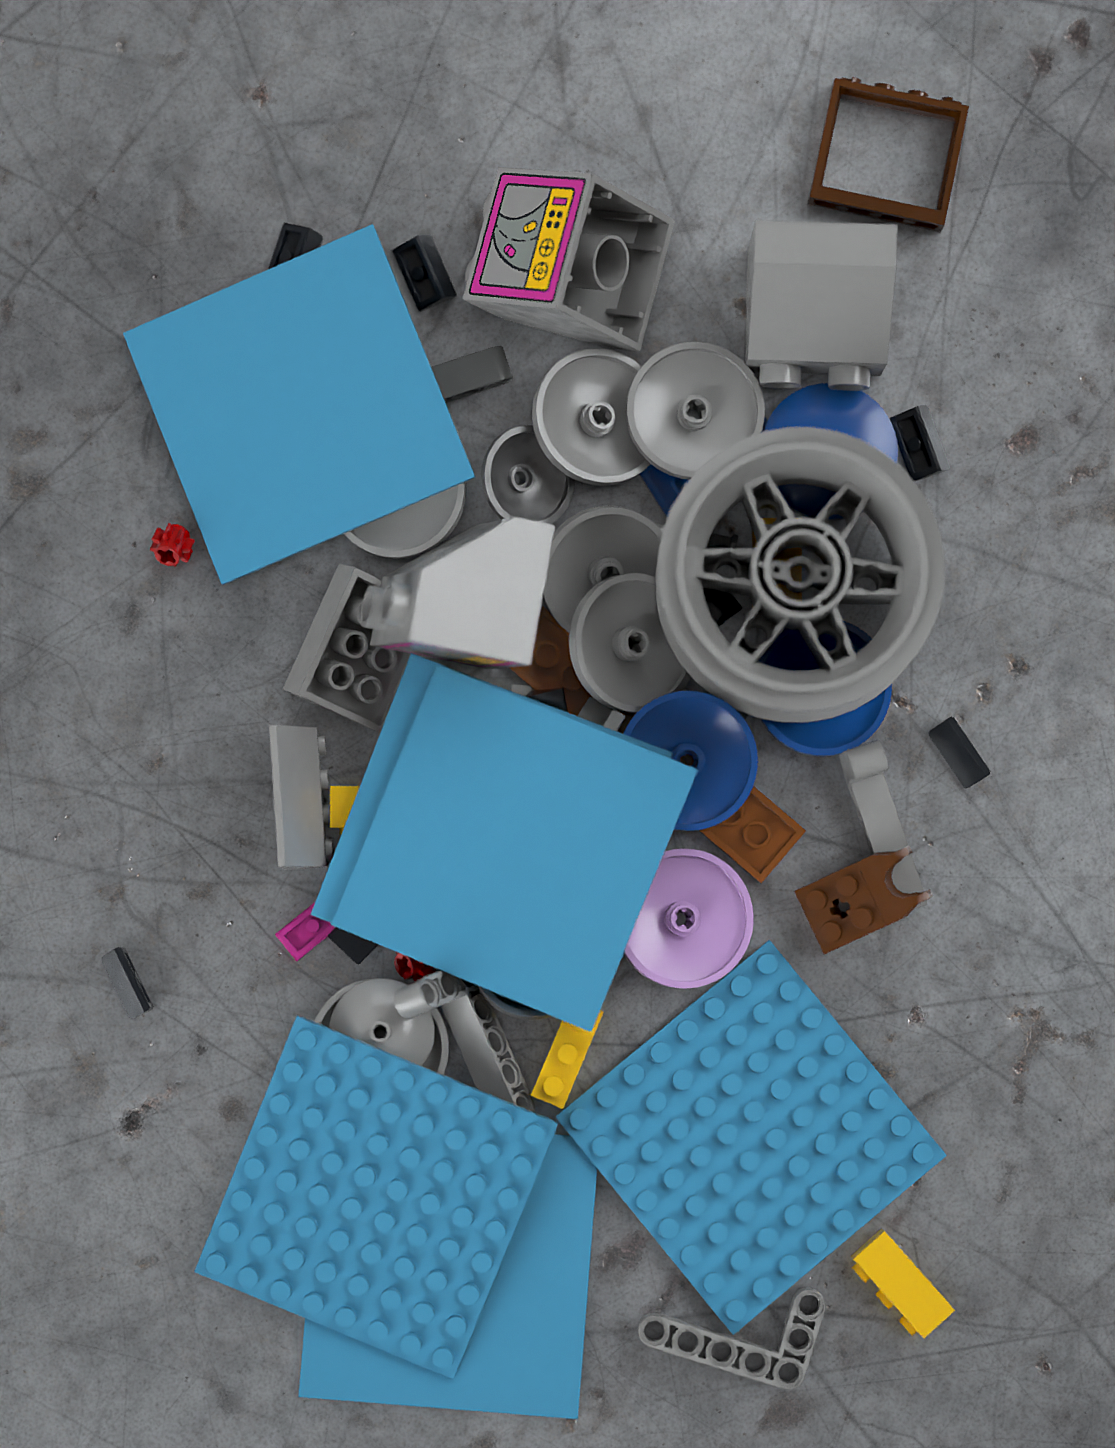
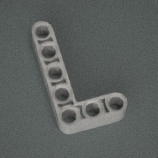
(865, 777)
(475, 1032)
(742, 1348)

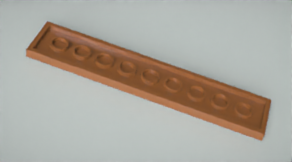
(752, 837)

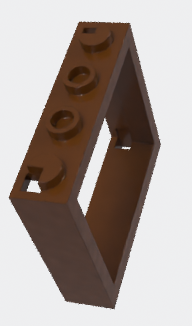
(878, 208)

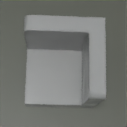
(601, 715)

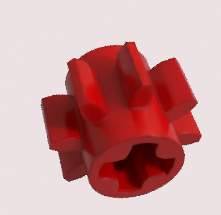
(172, 545)
(411, 968)

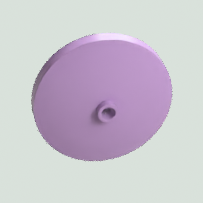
(715, 925)

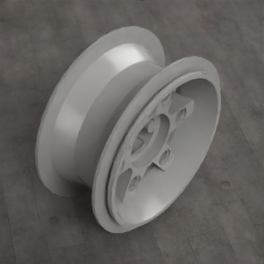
(862, 482)

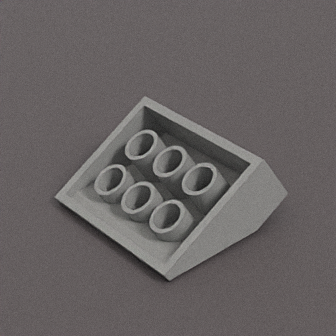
(336, 659)
(299, 797)

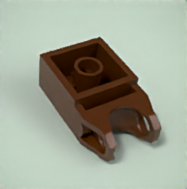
(871, 898)

